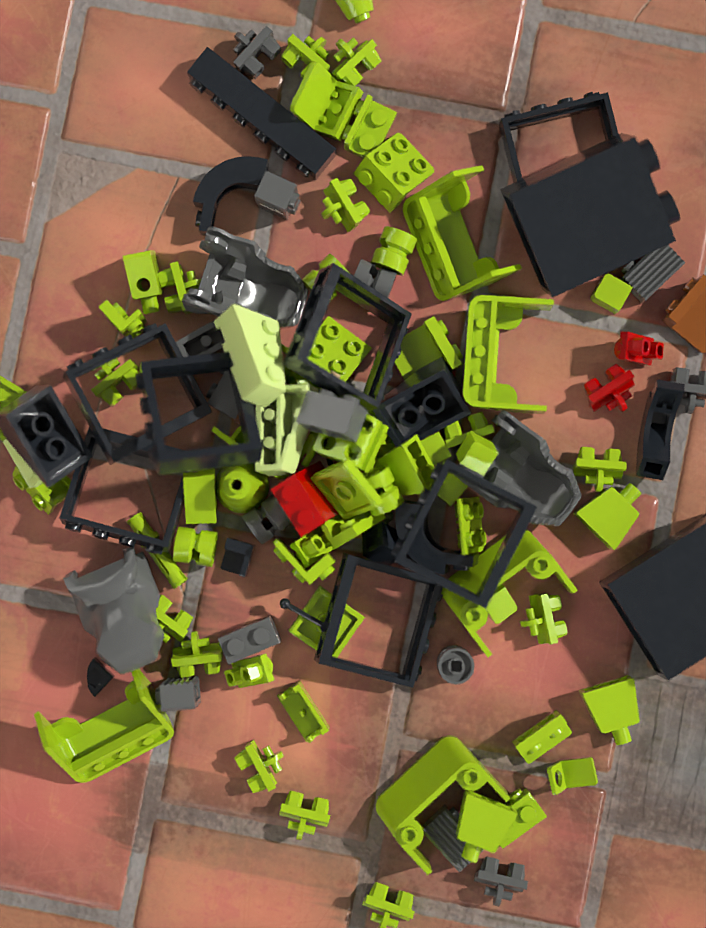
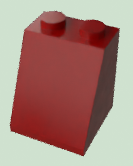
(304, 501)

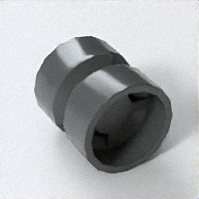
(380, 280)
(273, 510)
(455, 664)

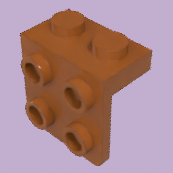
(688, 314)

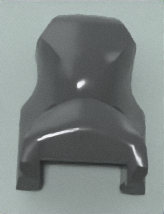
(245, 277)
(529, 472)
(120, 611)

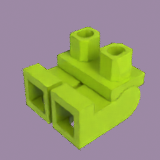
(361, 453)

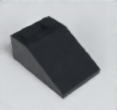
(423, 403)
(44, 434)

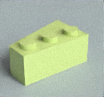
(255, 352)
(280, 433)

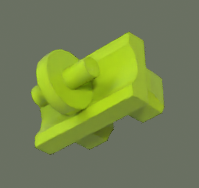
(299, 51)
(364, 53)
(340, 206)
(175, 276)
(107, 388)
(478, 424)
(599, 471)
(312, 547)
(541, 619)
(176, 627)
(197, 652)
(250, 671)
(264, 777)
(293, 810)
(400, 909)

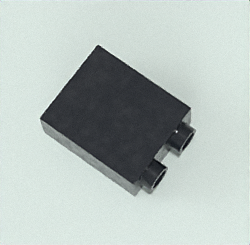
(592, 212)
(665, 600)

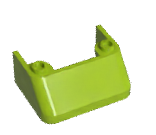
(444, 239)
(485, 319)
(528, 554)
(110, 737)
(422, 784)

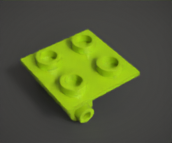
(338, 349)
(470, 515)

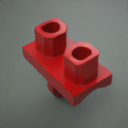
(638, 348)
(612, 394)

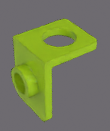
(572, 774)

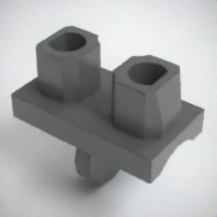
(247, 60)
(681, 375)
(513, 880)

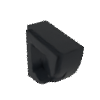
(98, 676)

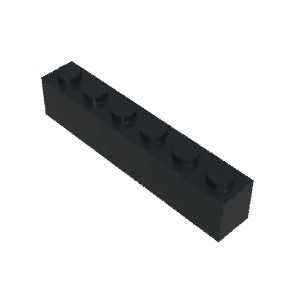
(261, 113)

